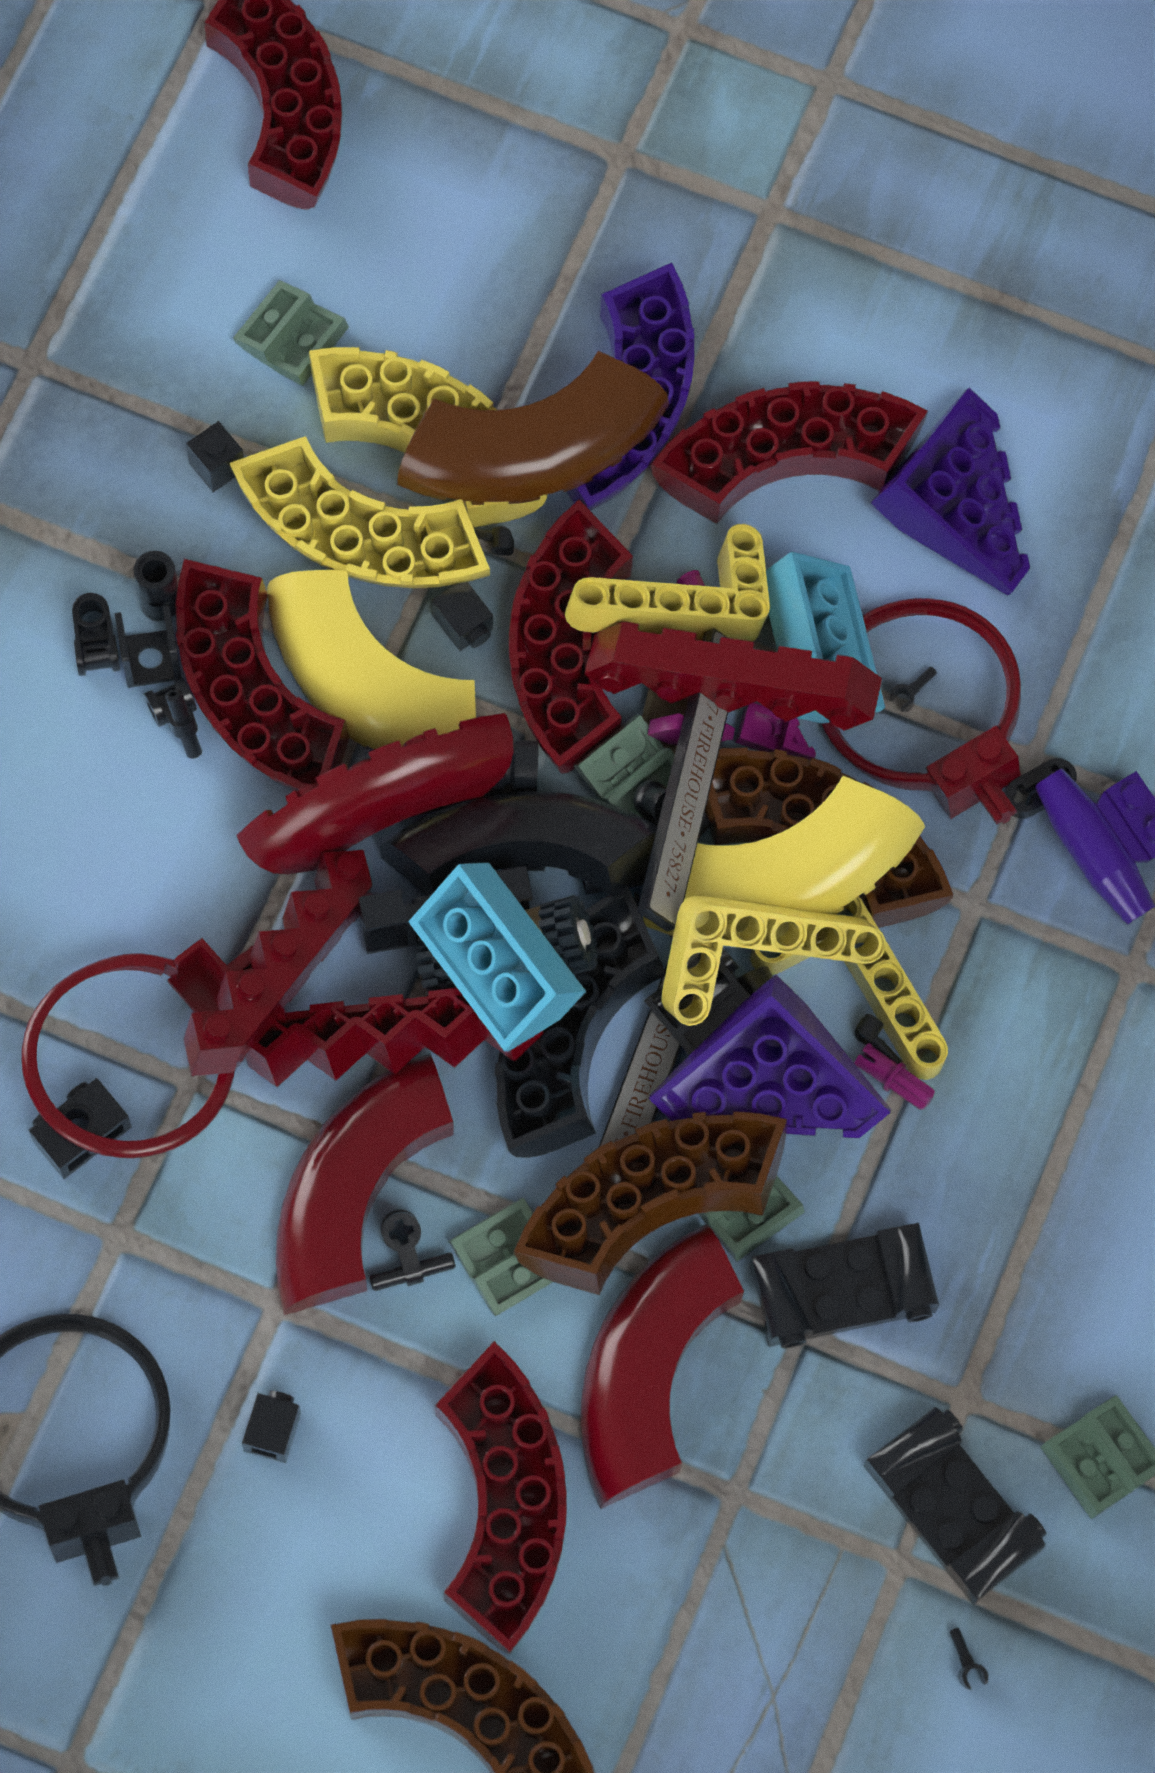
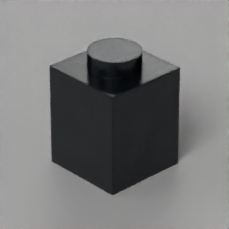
(211, 454)
(463, 616)
(272, 1426)

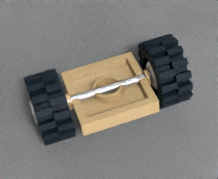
(562, 924)

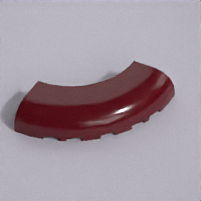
(296, 91)
(786, 436)
(547, 654)
(238, 688)
(380, 792)
(343, 1174)
(635, 1360)
(518, 1498)

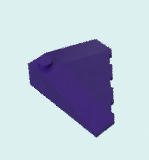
(956, 498)
(776, 1063)

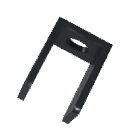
(133, 645)

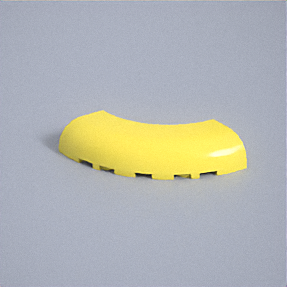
(383, 402)
(357, 532)
(350, 671)
(814, 863)

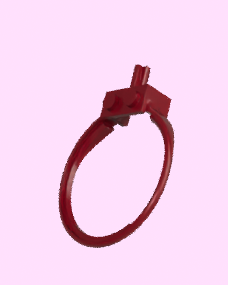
(975, 769)
(197, 980)

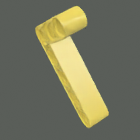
(733, 609)
(758, 935)
(883, 1003)

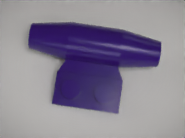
(1106, 836)

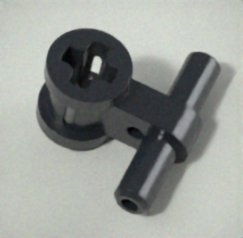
(176, 708)
(412, 1270)

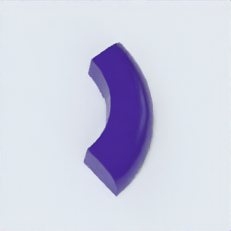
(653, 332)

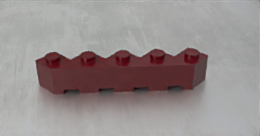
(734, 674)
(280, 965)
(385, 1029)

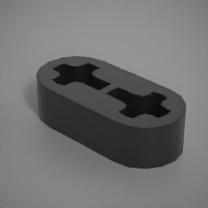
(1028, 781)

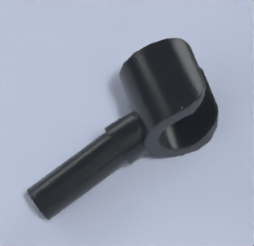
(501, 540)
(912, 689)
(868, 1031)
(966, 1660)

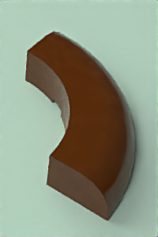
(535, 446)
(772, 791)
(647, 1183)
(459, 1689)

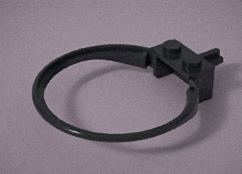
(103, 1515)

